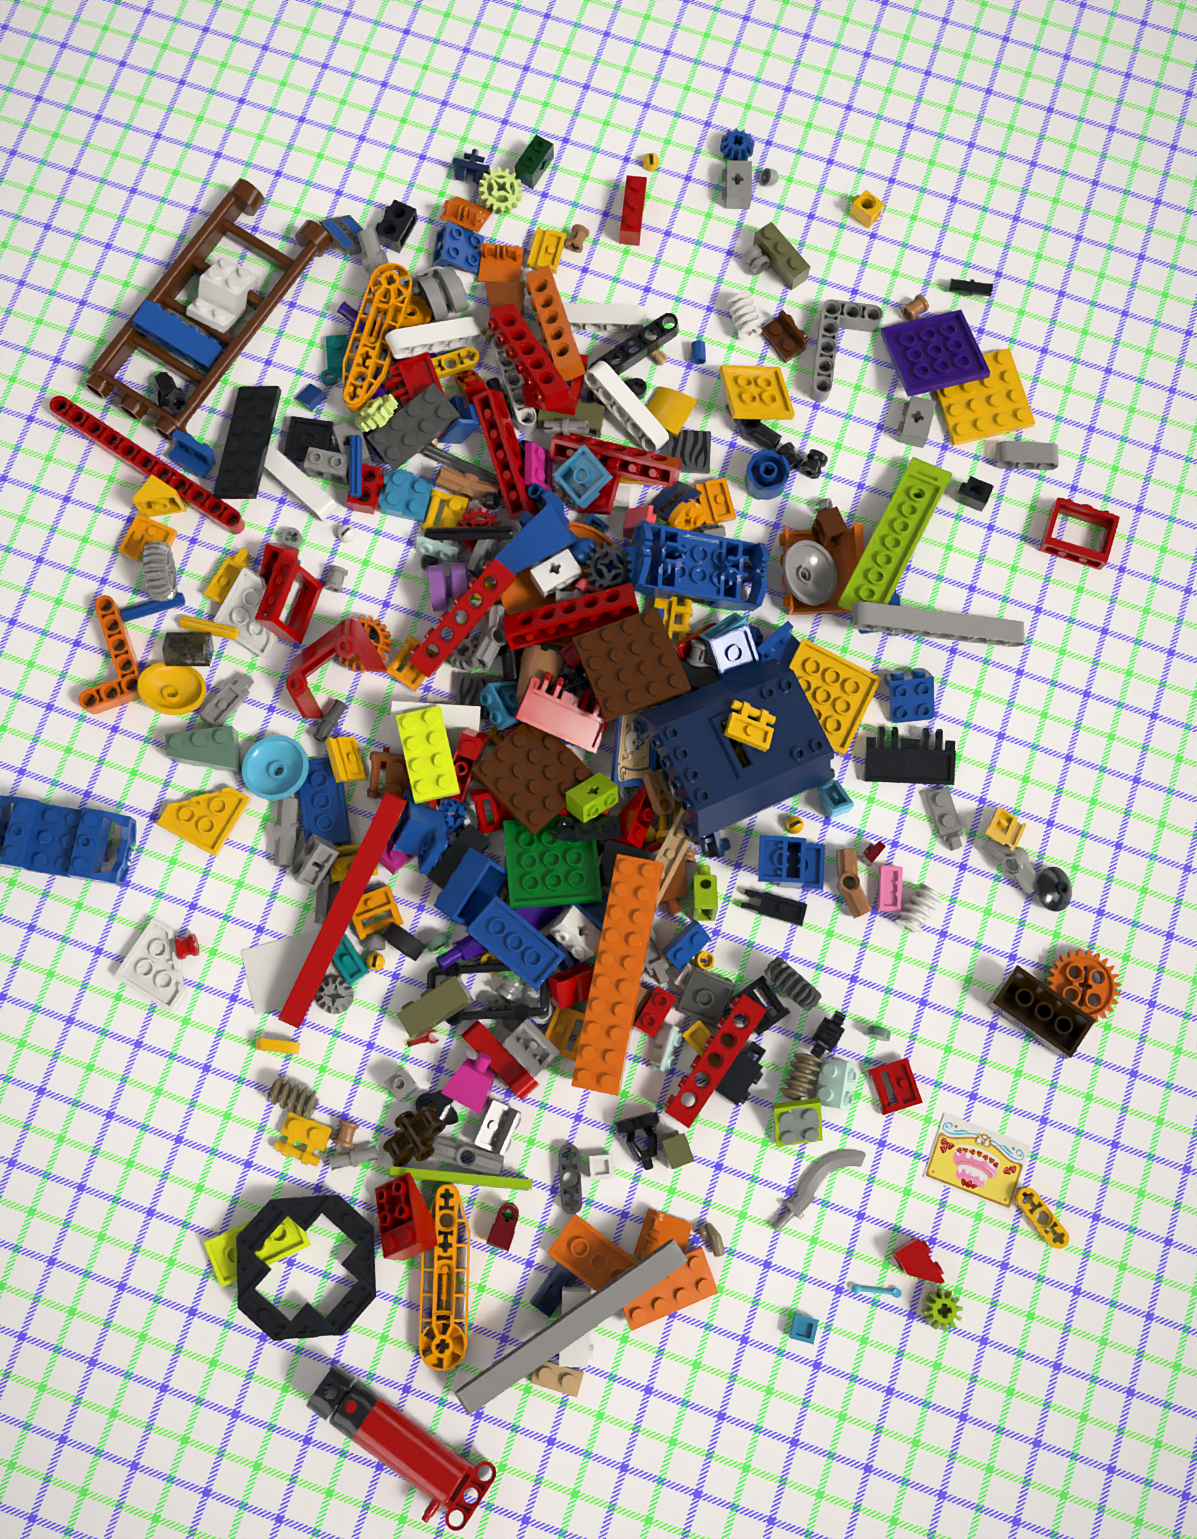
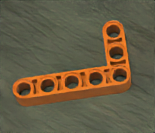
(120, 659)

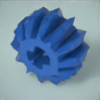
(737, 145)

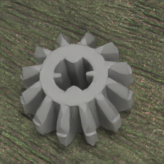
(462, 655)

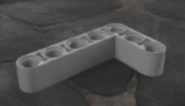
(829, 341)

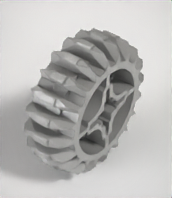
(160, 571)

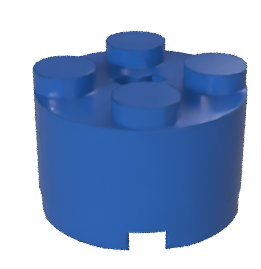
(776, 478)

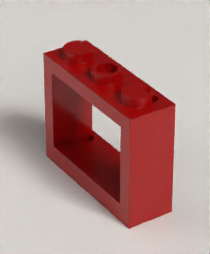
(574, 394)
(1074, 552)
(276, 596)

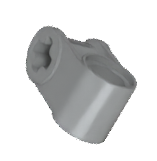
(700, 654)

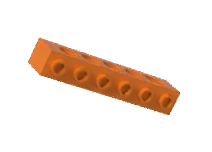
(555, 323)

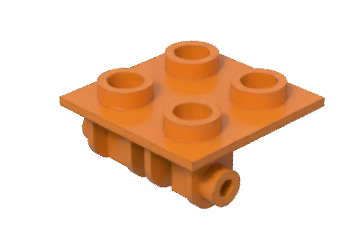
(465, 214)
(500, 263)
(659, 1229)

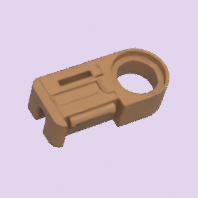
(658, 790)

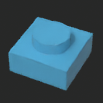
(803, 1328)

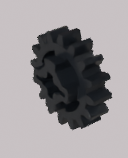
(610, 558)
(828, 1034)

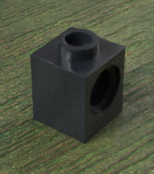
(983, 490)

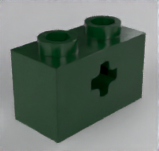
(534, 161)

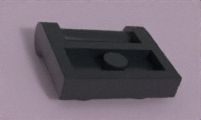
(767, 1020)

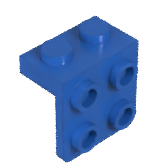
(910, 695)

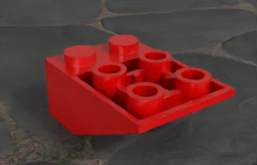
(404, 1219)

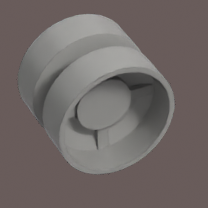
(448, 291)

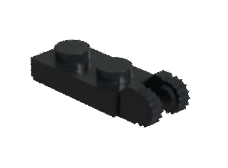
(594, 829)
(776, 907)

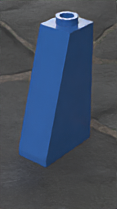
(536, 541)

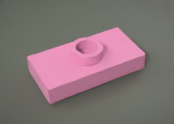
(889, 888)

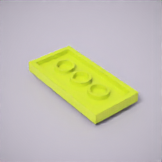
(427, 754)
(284, 1241)

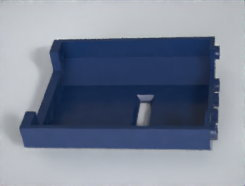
(704, 764)

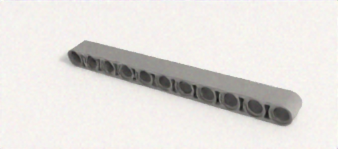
(570, 1326)

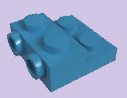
(582, 477)
(406, 495)
(501, 703)

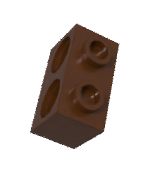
(829, 527)

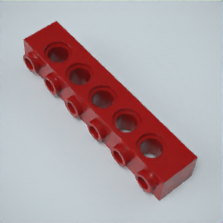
(528, 357)
(504, 452)
(620, 459)
(570, 616)
(419, 656)
(687, 1114)

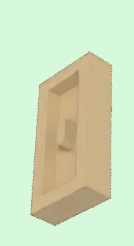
(558, 1378)

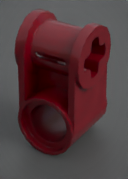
(502, 1229)

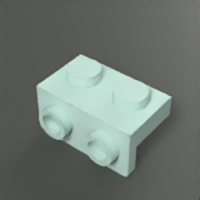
(836, 1084)

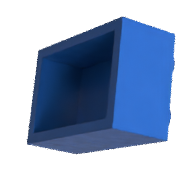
(471, 887)

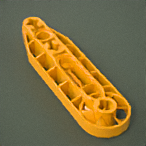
(385, 301)
(445, 1263)

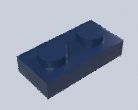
(550, 1292)

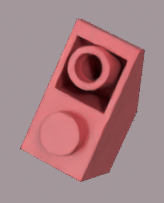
(635, 516)

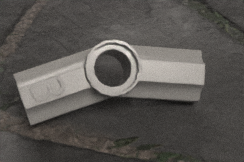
(373, 255)
(491, 639)
(1021, 870)

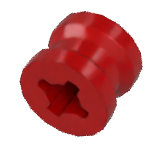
(187, 946)

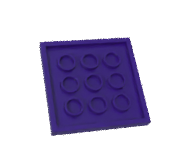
(935, 352)

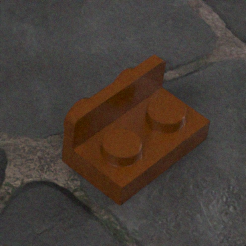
(785, 336)

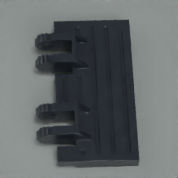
(910, 762)

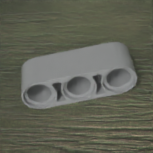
(1027, 455)

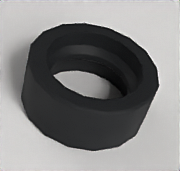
(403, 941)

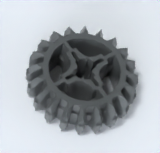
(792, 984)

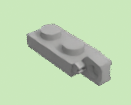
(227, 701)
(945, 817)
(656, 961)

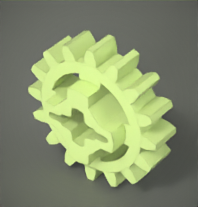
(496, 182)
(376, 413)

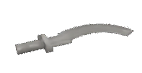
(813, 1180)

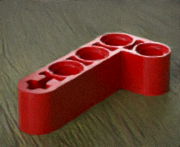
(502, 1061)

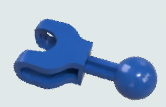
(581, 546)

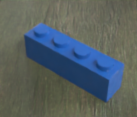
(176, 336)

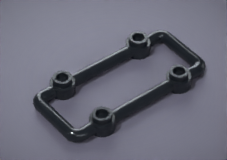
(520, 1011)

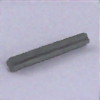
(459, 464)

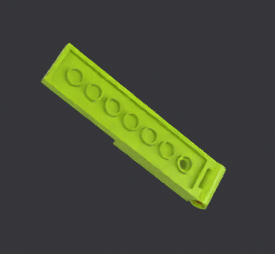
(897, 534)

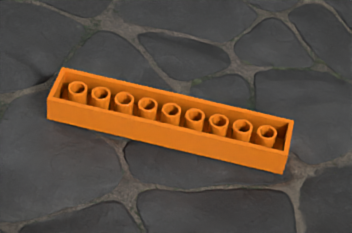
(618, 975)

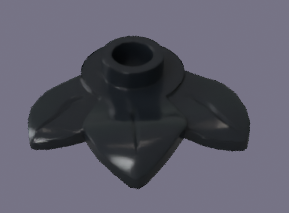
(442, 1104)

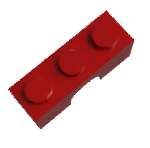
(633, 210)

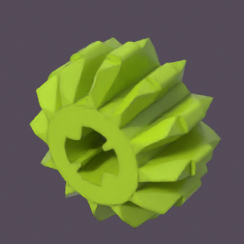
(936, 1303)

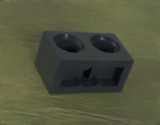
(400, 227)

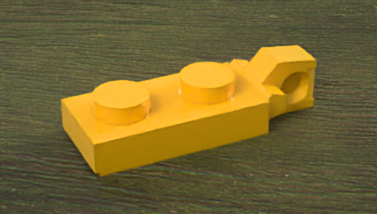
(226, 576)

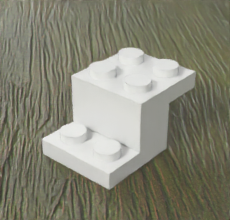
(222, 294)

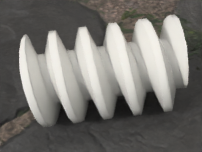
(744, 315)
(919, 909)

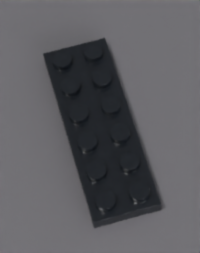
(247, 442)

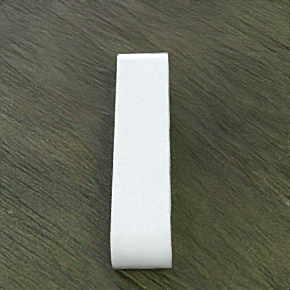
(605, 317)
(434, 337)
(510, 375)
(626, 406)
(298, 484)

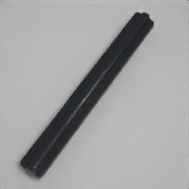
(471, 533)

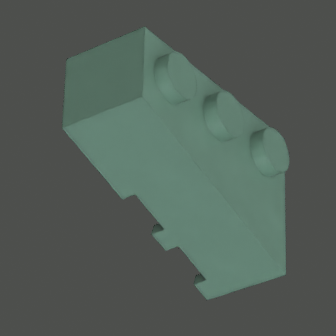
(206, 747)

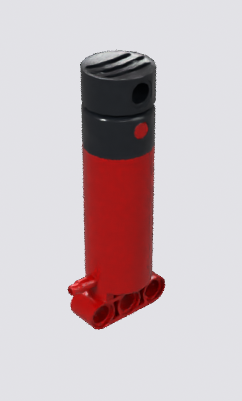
(401, 1445)

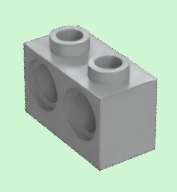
(314, 861)

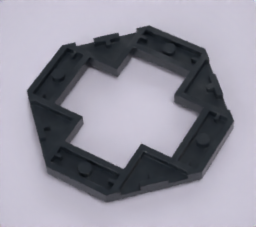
(252, 1269)

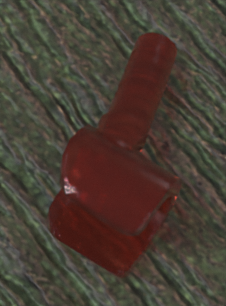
(425, 1039)

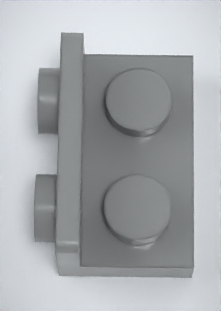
(327, 465)
(483, 552)

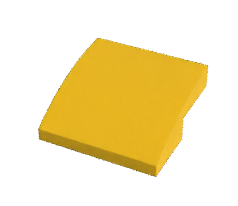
(671, 409)

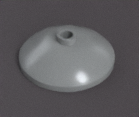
(810, 572)

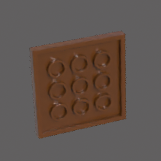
(631, 664)
(531, 775)

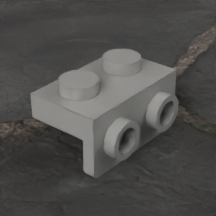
(530, 1048)
(496, 1127)

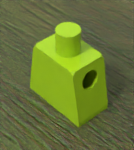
(704, 895)

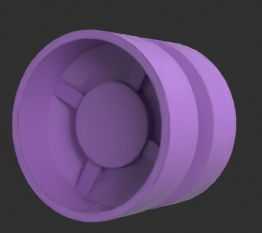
(446, 587)

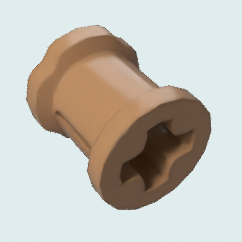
(577, 238)
(915, 307)
(346, 1133)

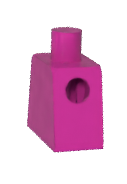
(472, 1083)

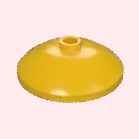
(171, 688)

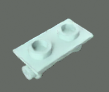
(446, 551)
(664, 1058)

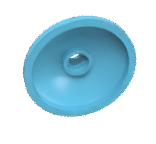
(269, 757)

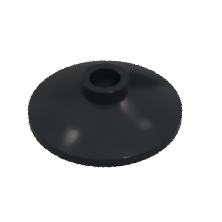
(1054, 889)

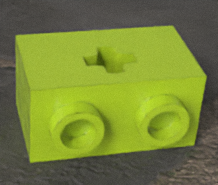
(591, 797)

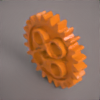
(1103, 991)

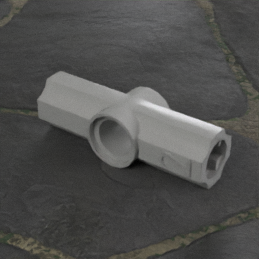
(286, 832)
(482, 1162)

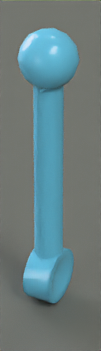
(895, 1292)

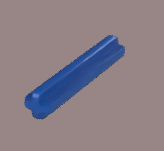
(355, 466)
(151, 608)

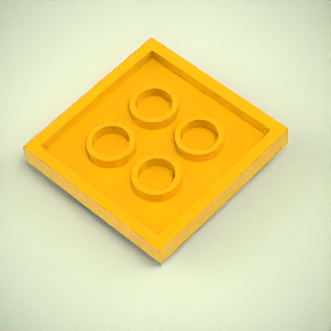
(756, 392)

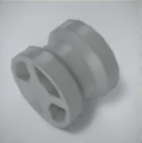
(509, 988)

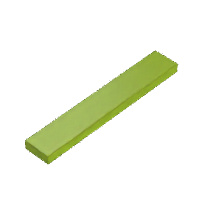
(463, 1178)

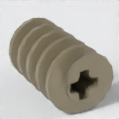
(800, 1076)
(293, 1098)

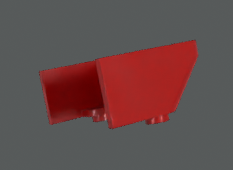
(342, 640)

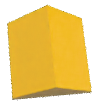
(158, 499)

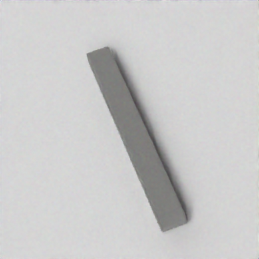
(937, 624)

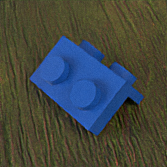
(192, 454)
(686, 944)

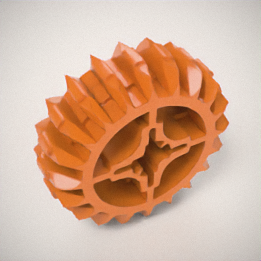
(382, 648)

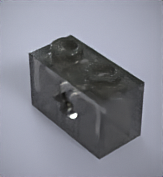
(188, 649)

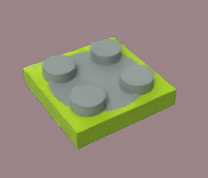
(797, 1122)

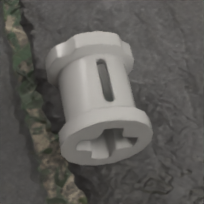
(336, 579)

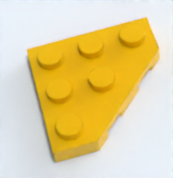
(205, 818)

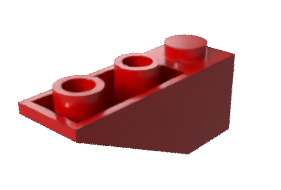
(467, 755)
(635, 819)

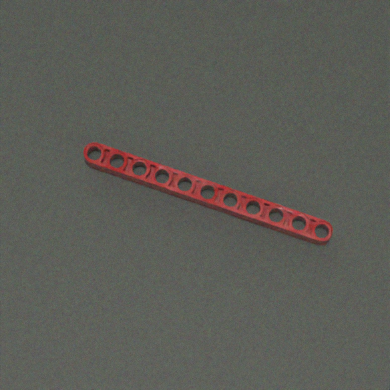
(140, 457)
(342, 910)

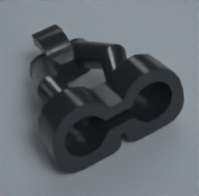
(645, 1122)

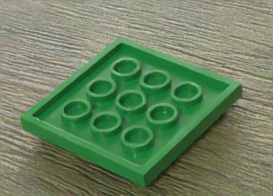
(549, 870)

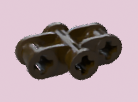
(414, 1136)

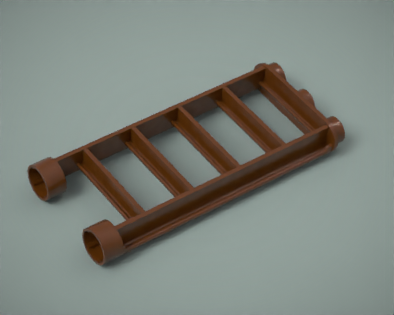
(240, 198)

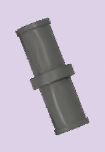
(329, 721)

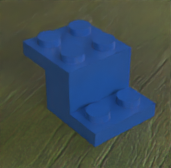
(420, 833)
(791, 862)

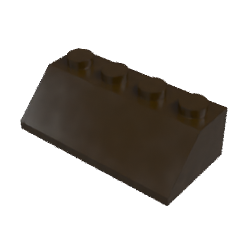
(1041, 1012)

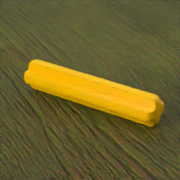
(207, 626)

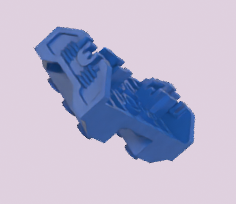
(698, 566)
(63, 840)

